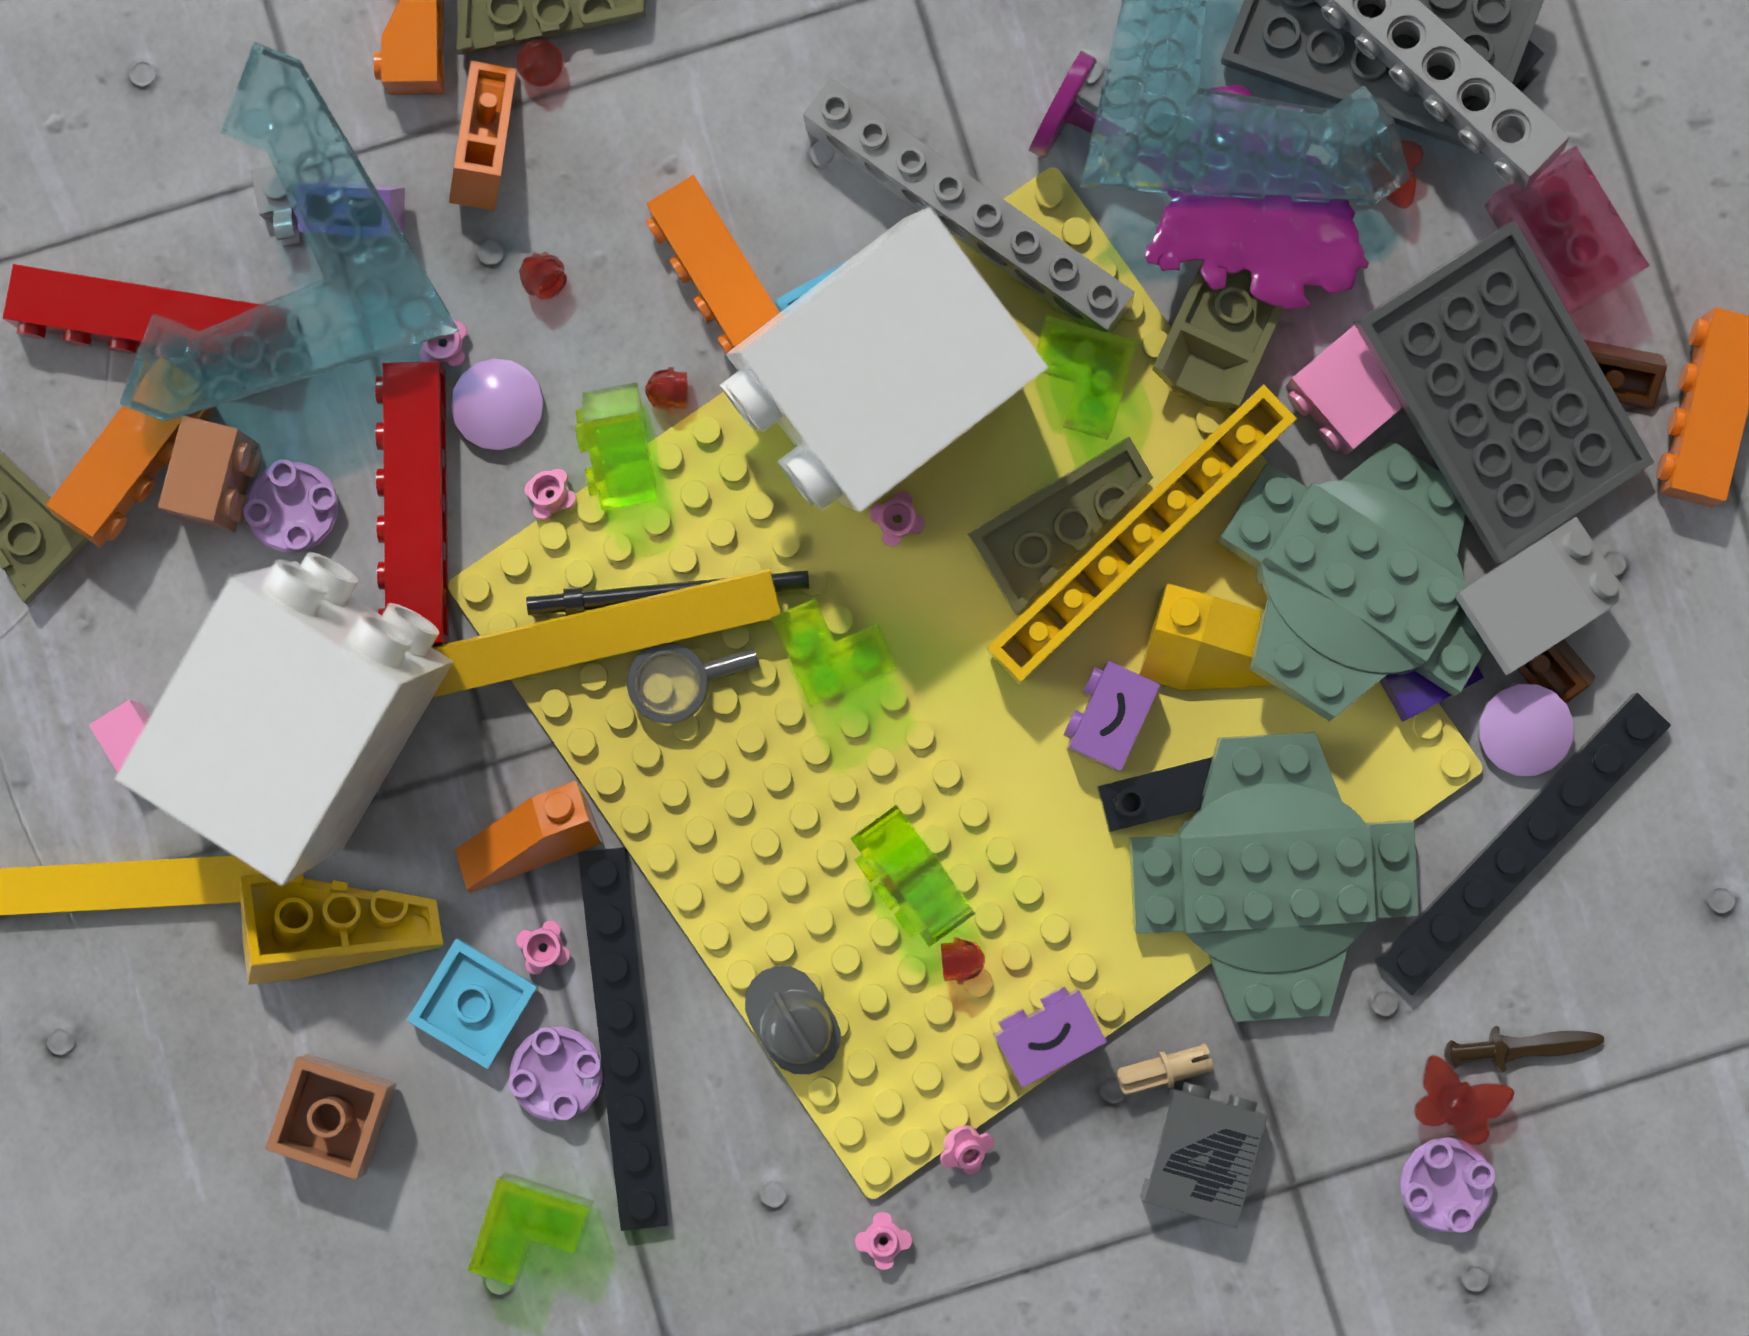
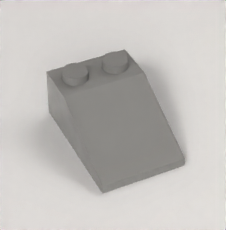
(1541, 595)

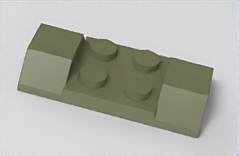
(1217, 341)

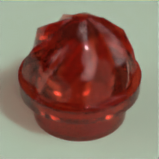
(540, 63)
(543, 275)
(668, 389)
(961, 960)

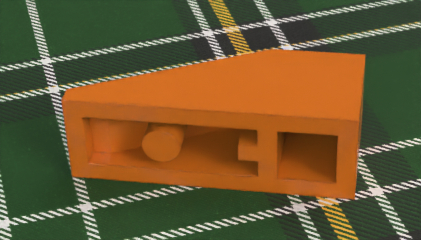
(412, 49)
(482, 136)
(529, 837)

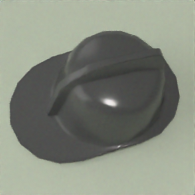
(792, 1020)

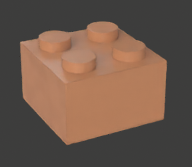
(209, 474)
(331, 1116)

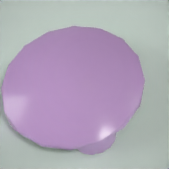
(497, 404)
(291, 506)
(1526, 729)
(556, 1073)
(1447, 1185)

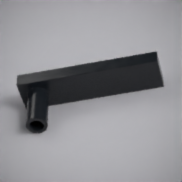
(1154, 795)

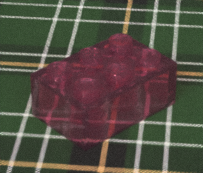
(1571, 230)

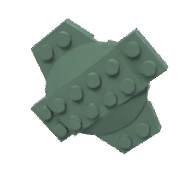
(1356, 580)
(1274, 876)

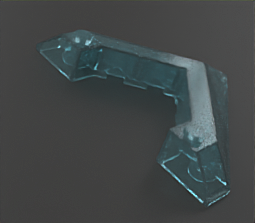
(1171, 135)
(372, 284)

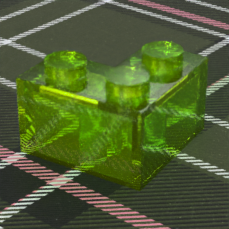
(1096, 364)
(615, 435)
(830, 667)
(910, 877)
(521, 1214)

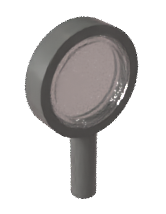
(672, 682)

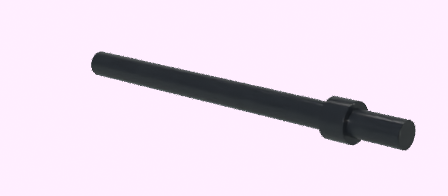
(577, 600)

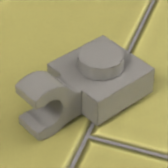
(273, 202)

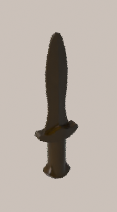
(1504, 1049)

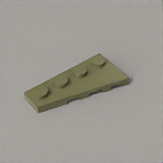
(509, 22)
(1049, 527)

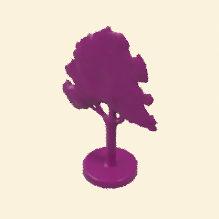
(1272, 237)

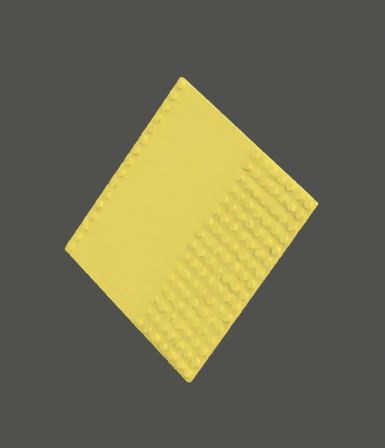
(758, 794)

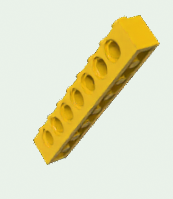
(1141, 534)

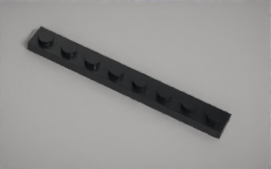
(1523, 843)
(623, 1039)

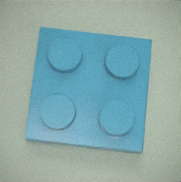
(472, 1003)

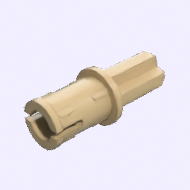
(1164, 1070)

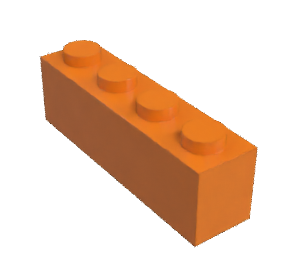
(711, 261)
(1711, 411)
(116, 474)

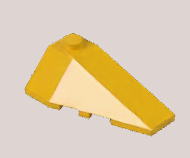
(1201, 642)
(328, 927)

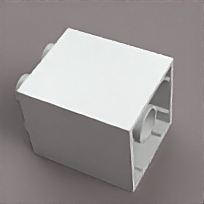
(881, 364)
(286, 715)

